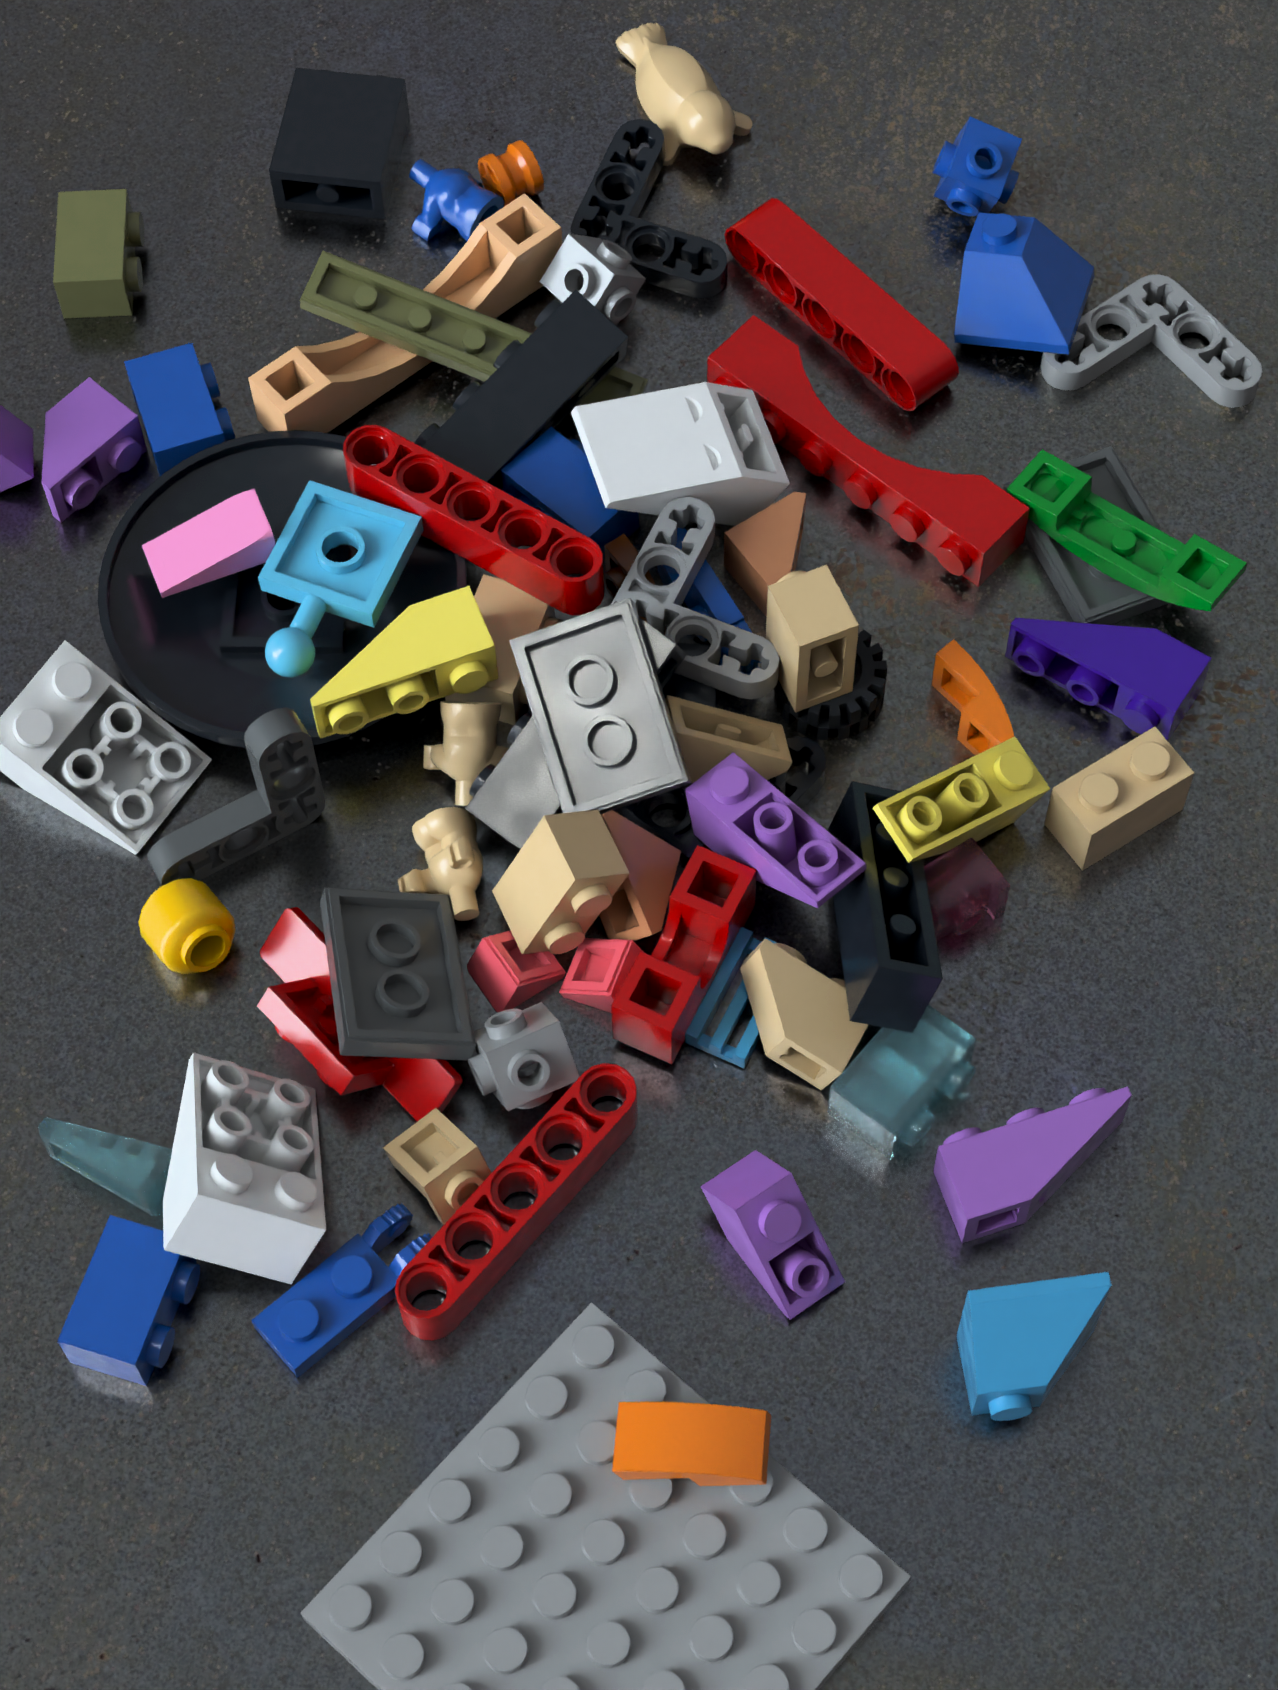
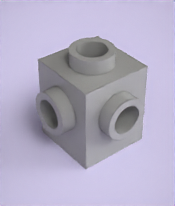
(598, 272)
(522, 1057)

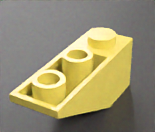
(418, 658)
(963, 802)

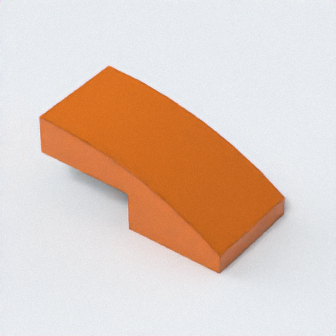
(967, 687)
(692, 1441)

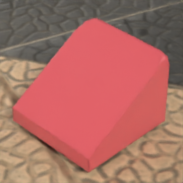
(599, 971)
(509, 976)

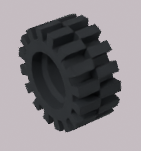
(849, 708)

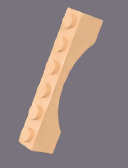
(334, 380)

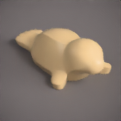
(679, 94)

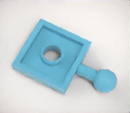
(346, 589)

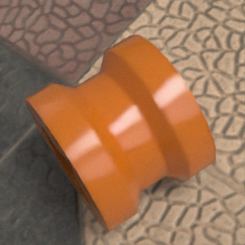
(512, 172)

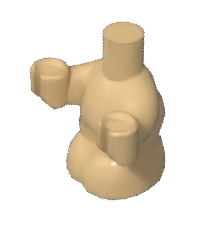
(467, 744)
(452, 860)

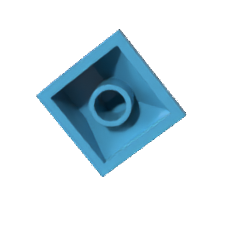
(1024, 1338)

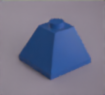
(1020, 286)

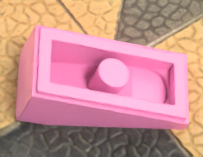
(211, 545)

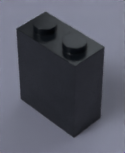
(339, 143)

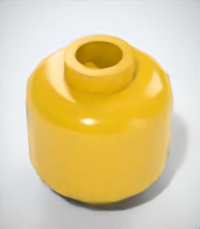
(187, 926)

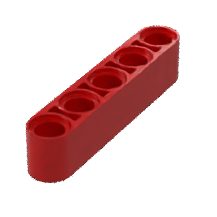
(842, 304)
(489, 541)
(512, 1230)

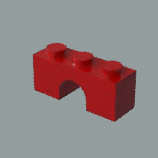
(670, 984)

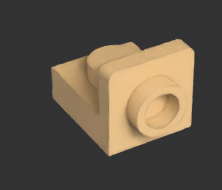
(439, 1162)

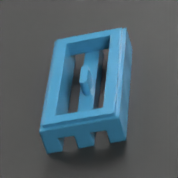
(716, 1045)

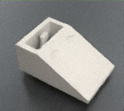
(679, 444)
(96, 750)
(244, 1171)

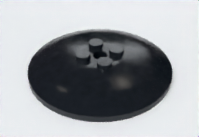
(204, 648)

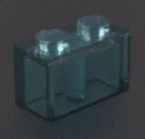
(900, 1080)

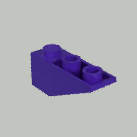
(1121, 669)

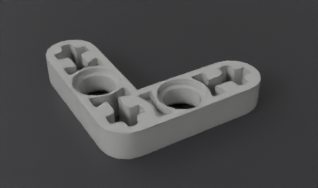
(1148, 325)
(663, 604)

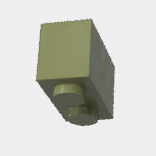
(97, 253)

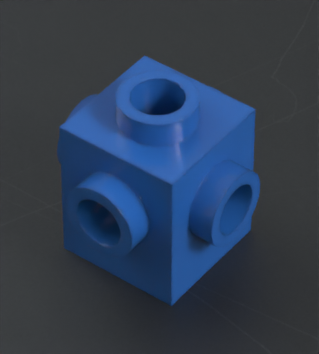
(977, 168)

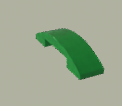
(1119, 542)

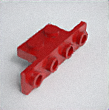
(306, 1018)

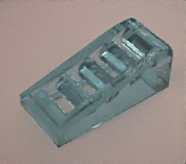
(117, 1163)

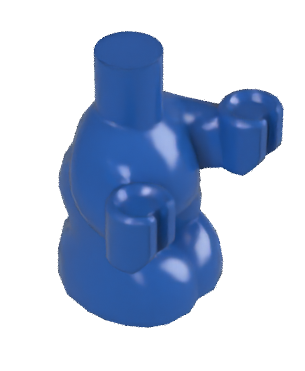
(454, 197)

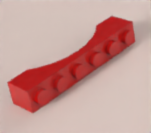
(953, 516)

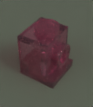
(964, 888)

